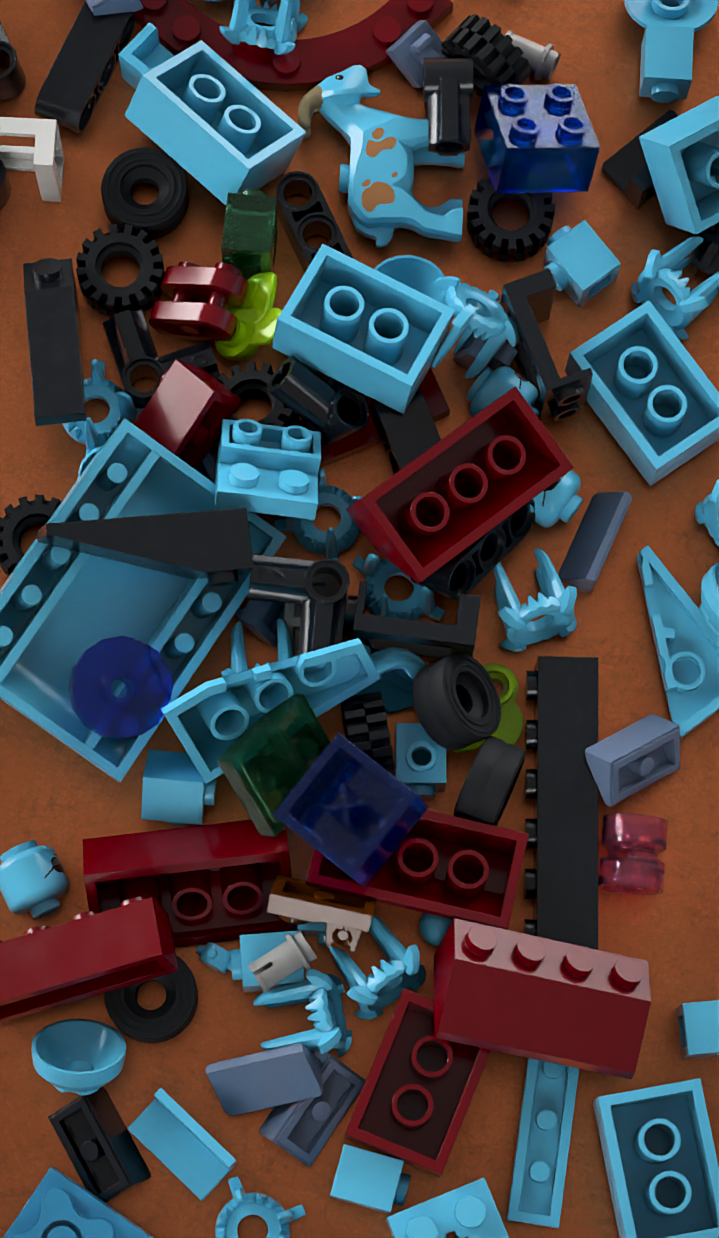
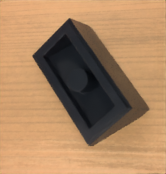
(100, 1145)

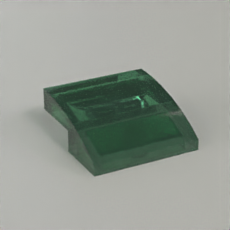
(273, 759)

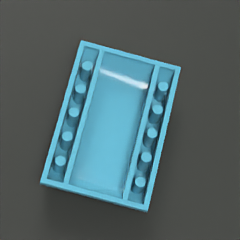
(71, 600)

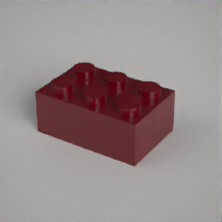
(416, 1089)

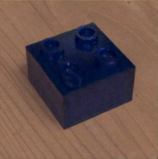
(536, 138)
(351, 810)

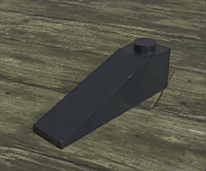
(54, 341)
(180, 544)

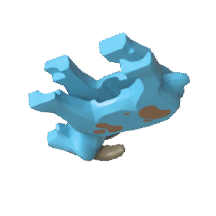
(381, 161)

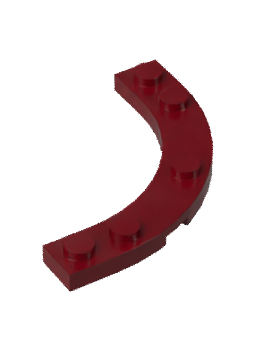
(311, 60)

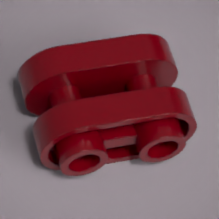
(199, 302)

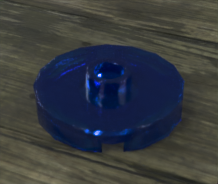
(146, 682)

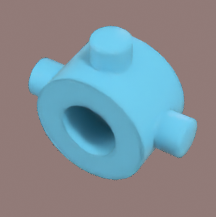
(215, 957)

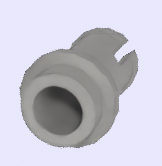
(541, 59)
(283, 961)

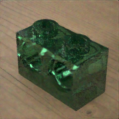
(250, 232)

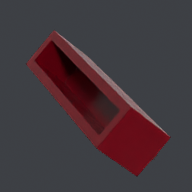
(85, 957)

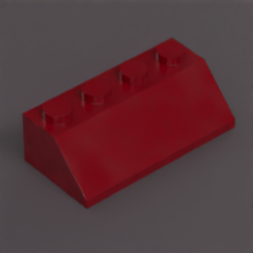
(461, 487)
(441, 869)
(204, 876)
(540, 998)

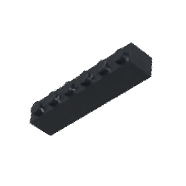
(564, 800)

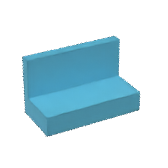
(182, 1145)

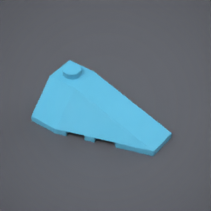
(224, 708)

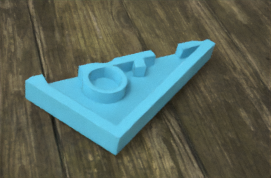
(683, 645)

